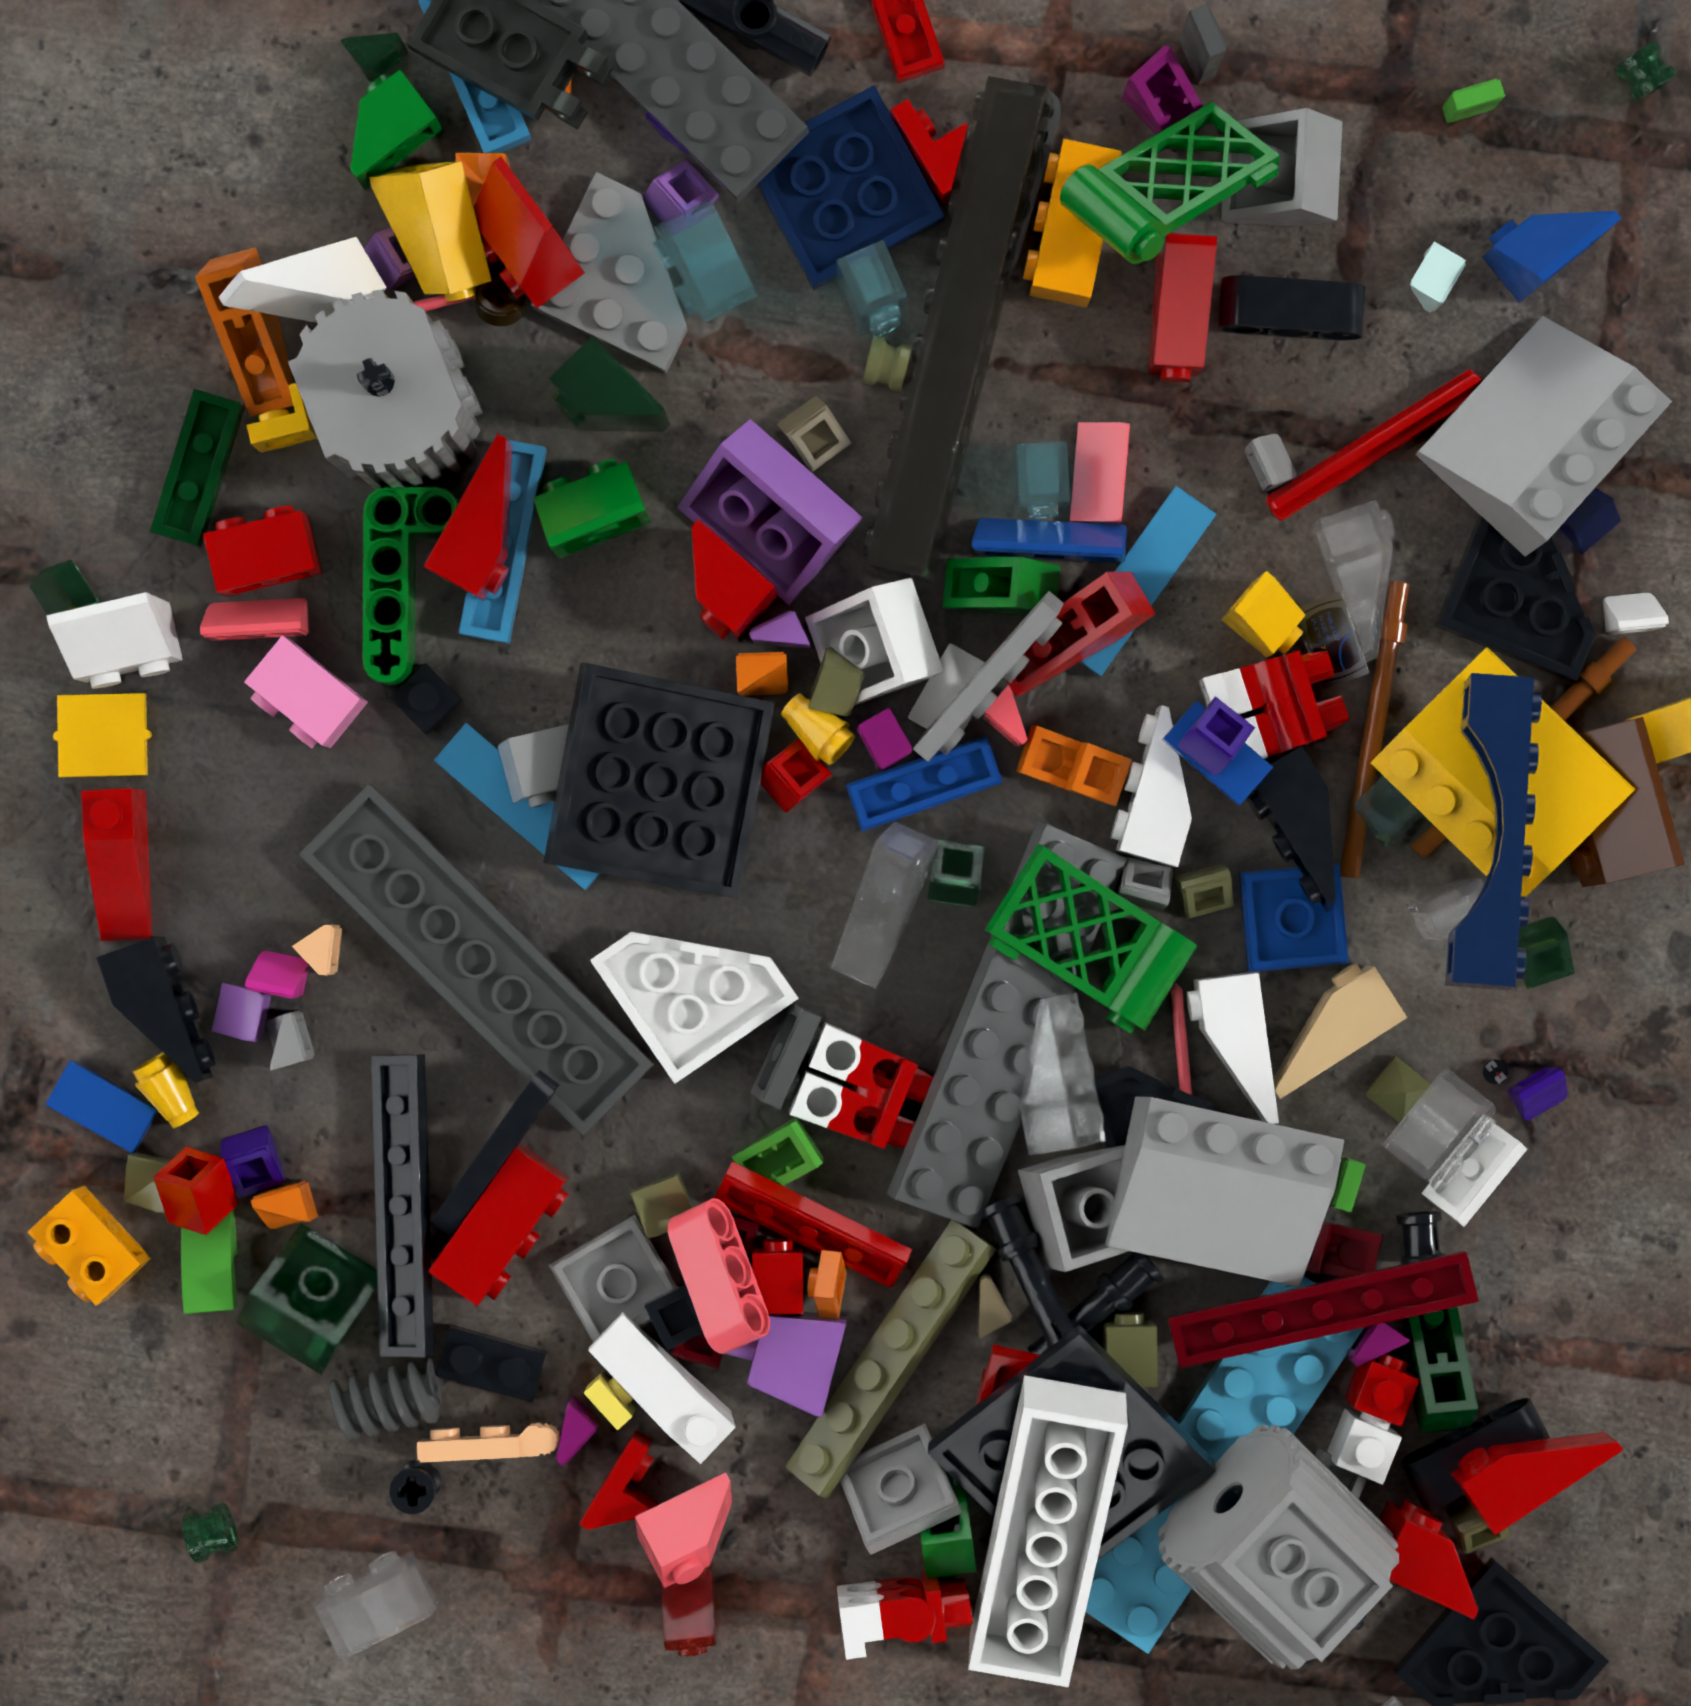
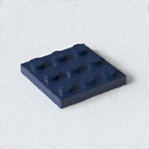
(848, 187)

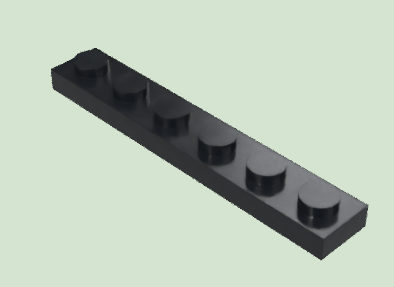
(402, 1205)

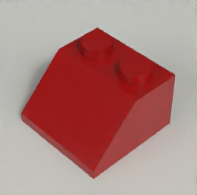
(522, 238)
(727, 585)
(1427, 1557)

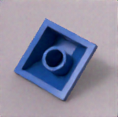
(1542, 246)

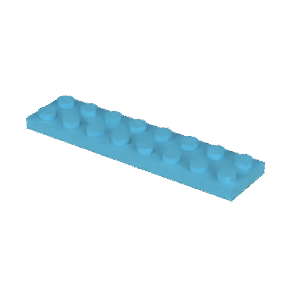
(1268, 1387)

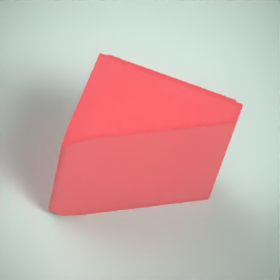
(1005, 718)

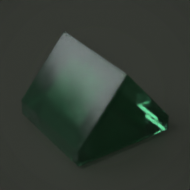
(62, 588)

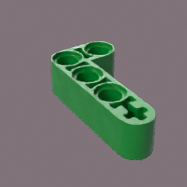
(402, 584)

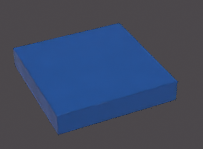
(1283, 925)

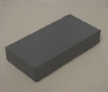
(1202, 43)

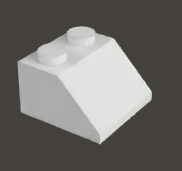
(881, 635)
(117, 639)

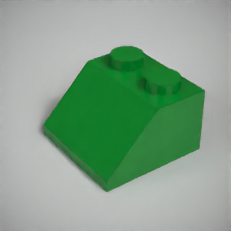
(590, 508)

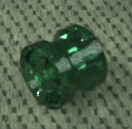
(1646, 71)
(210, 1532)

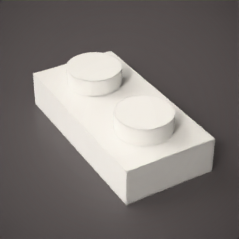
(1478, 1178)

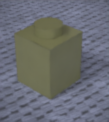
(1133, 1345)

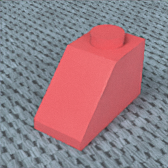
(685, 1530)

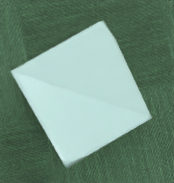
(1436, 276)

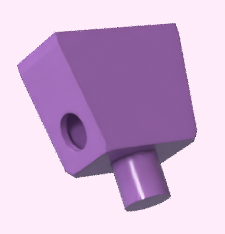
(795, 1359)

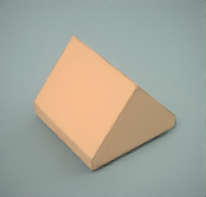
(321, 949)

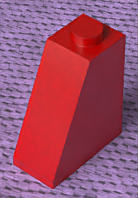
(1181, 306)

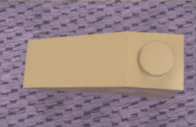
(1341, 1023)

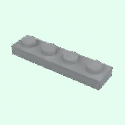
(1004, 663)

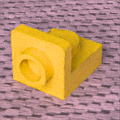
(281, 429)

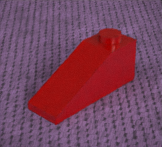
(477, 534)
(1090, 623)
(118, 861)
(1522, 1476)

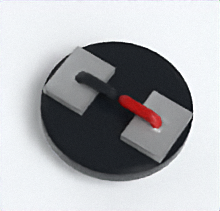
(1495, 1071)

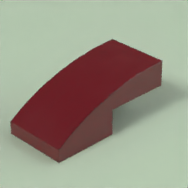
(1345, 1251)

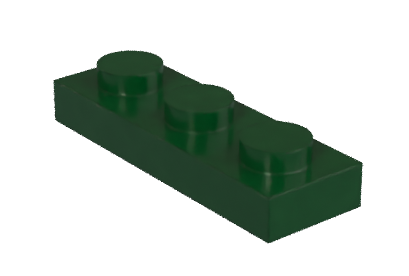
(197, 468)

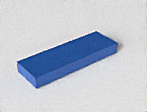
(923, 784)

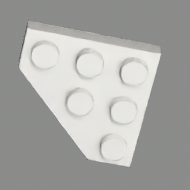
(691, 995)

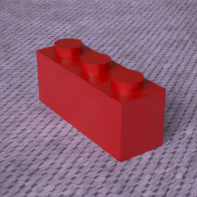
(501, 1226)

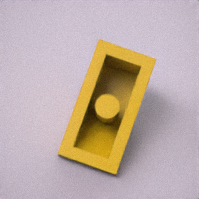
(1266, 616)

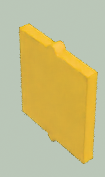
(102, 735)

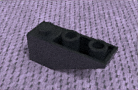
(1299, 811)
(150, 995)

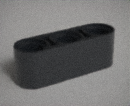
(1291, 307)
(1432, 1465)

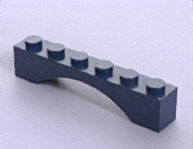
(1498, 728)

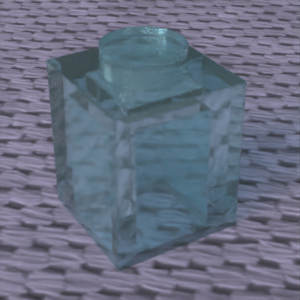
(1041, 478)

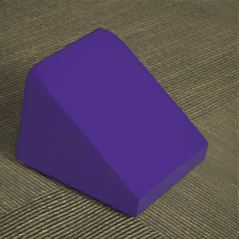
(1216, 736)
(1539, 1092)
(252, 1161)

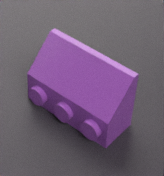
(770, 509)

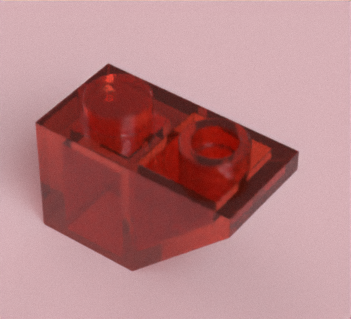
(691, 1614)

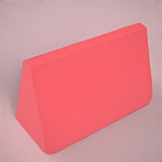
(1099, 472)
(256, 619)

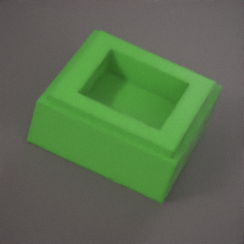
(1473, 100)
(1347, 1183)

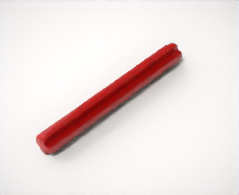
(1371, 447)

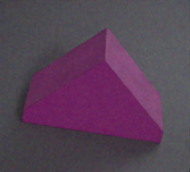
(1161, 92)

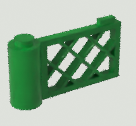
(1124, 210)
(1147, 963)

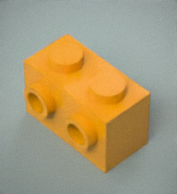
(88, 1246)

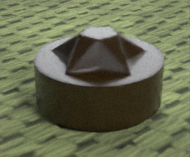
(497, 303)

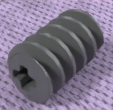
(387, 1402)

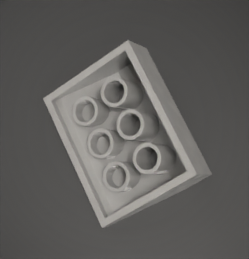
(1542, 432)
(1222, 1190)

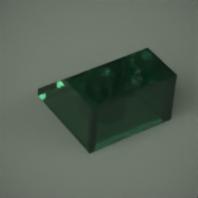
(604, 394)
(309, 1298)

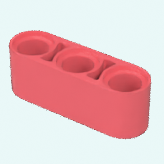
(718, 1276)

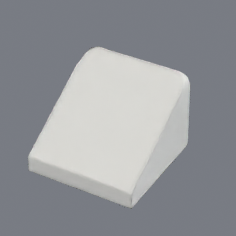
(1633, 614)

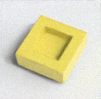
(610, 1400)

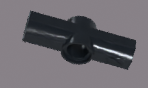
(782, 36)

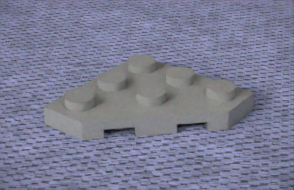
(625, 289)

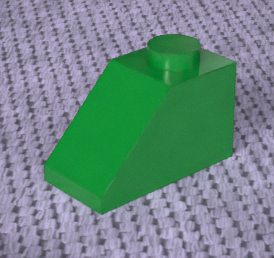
(389, 126)
(998, 584)
(949, 1544)

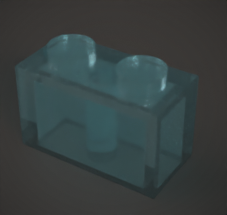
(704, 261)
(872, 289)

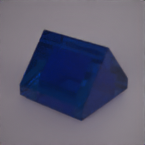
(1591, 520)

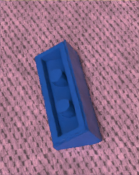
(1050, 540)

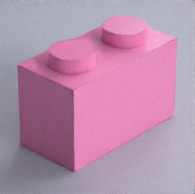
(305, 693)

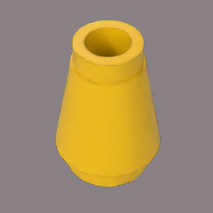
(821, 732)
(166, 1089)

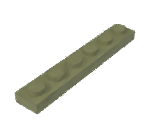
(890, 1358)

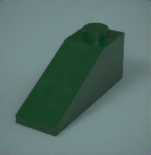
(1440, 1360)

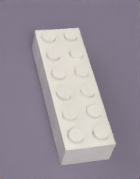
(1047, 1530)

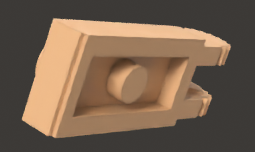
(493, 1443)

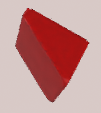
(793, 775)

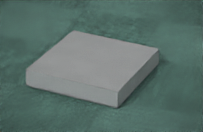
(613, 1276)
(898, 1490)

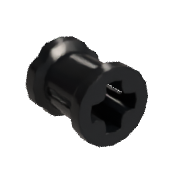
(1420, 1235)
(404, 1498)

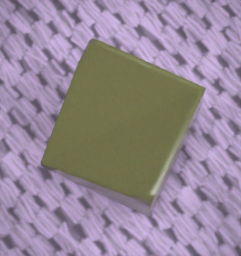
(139, 1181)
(659, 1203)

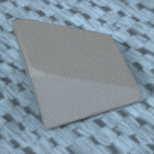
(1270, 462)

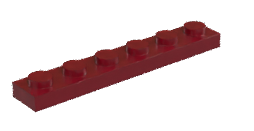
(1323, 1309)

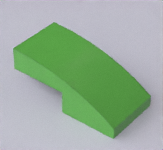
(209, 1268)

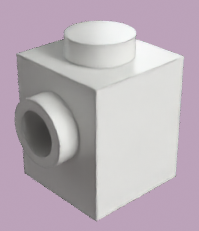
(1364, 1445)

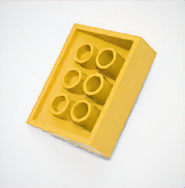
(1448, 785)

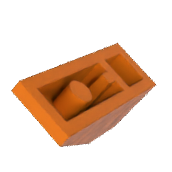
(249, 338)

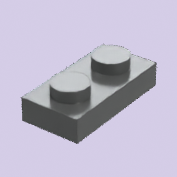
(779, 1072)

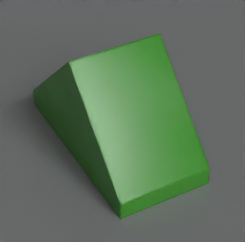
(782, 1153)

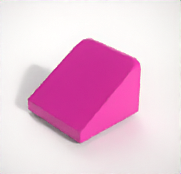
(278, 975)

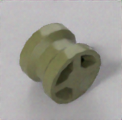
(887, 364)

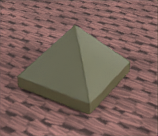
(1397, 1089)

